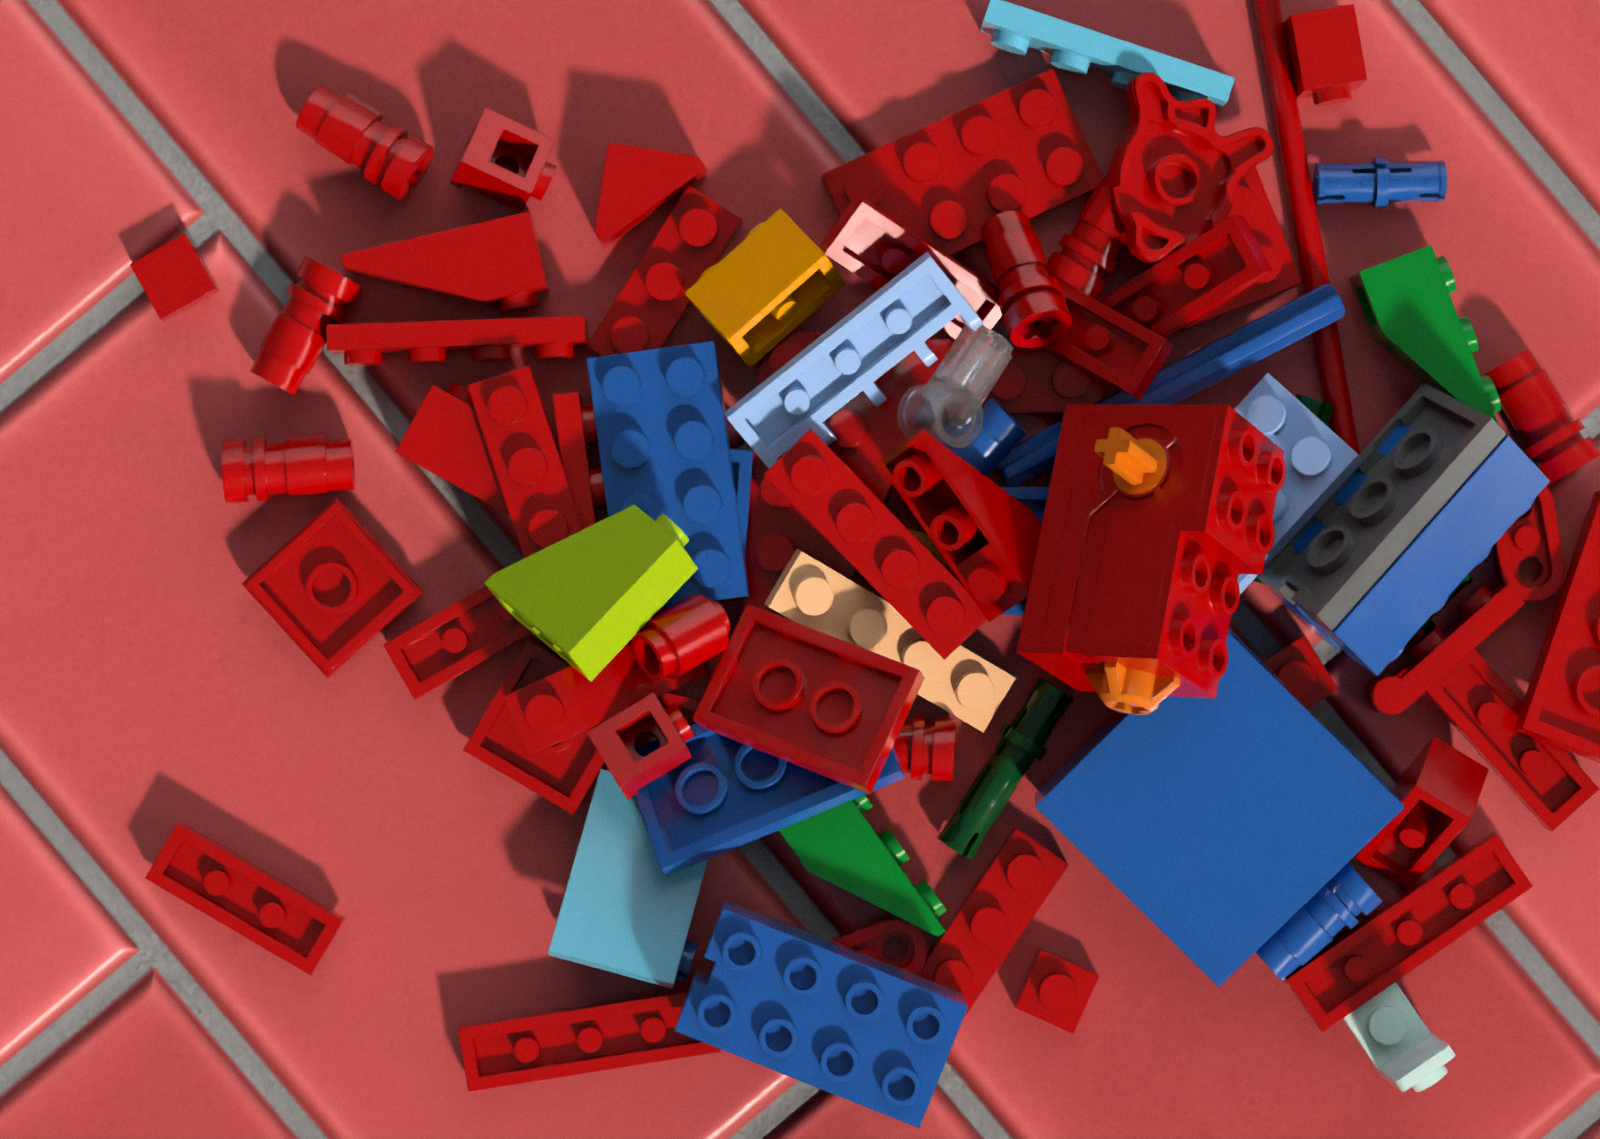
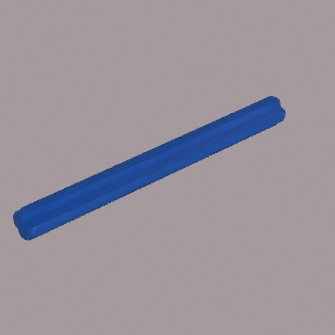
(1195, 371)

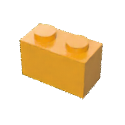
(765, 287)

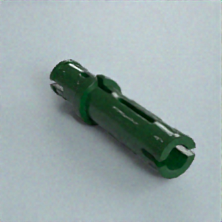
(1011, 758)

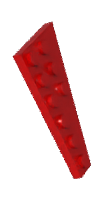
(863, 439)

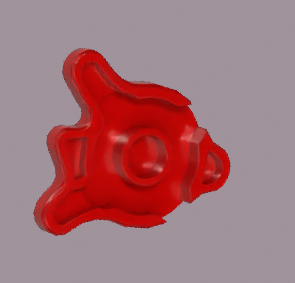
(1175, 170)

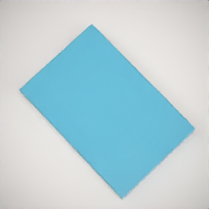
(618, 901)

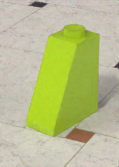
(596, 586)

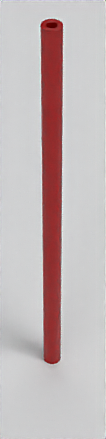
(1303, 210)

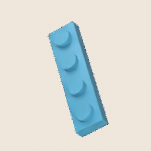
(1081, 48)

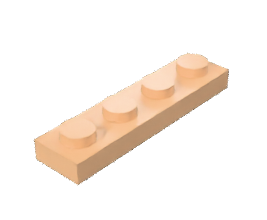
(841, 608)

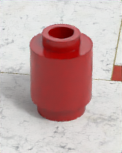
(681, 637)

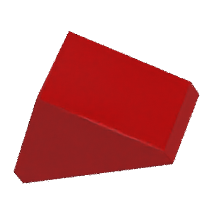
(638, 185)

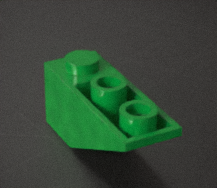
(1416, 322)
(851, 855)

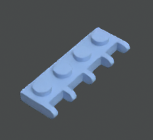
(850, 359)

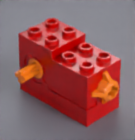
(1146, 549)

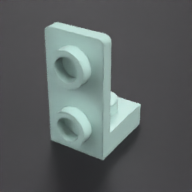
(1399, 1041)

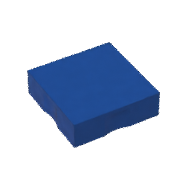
(1220, 811)

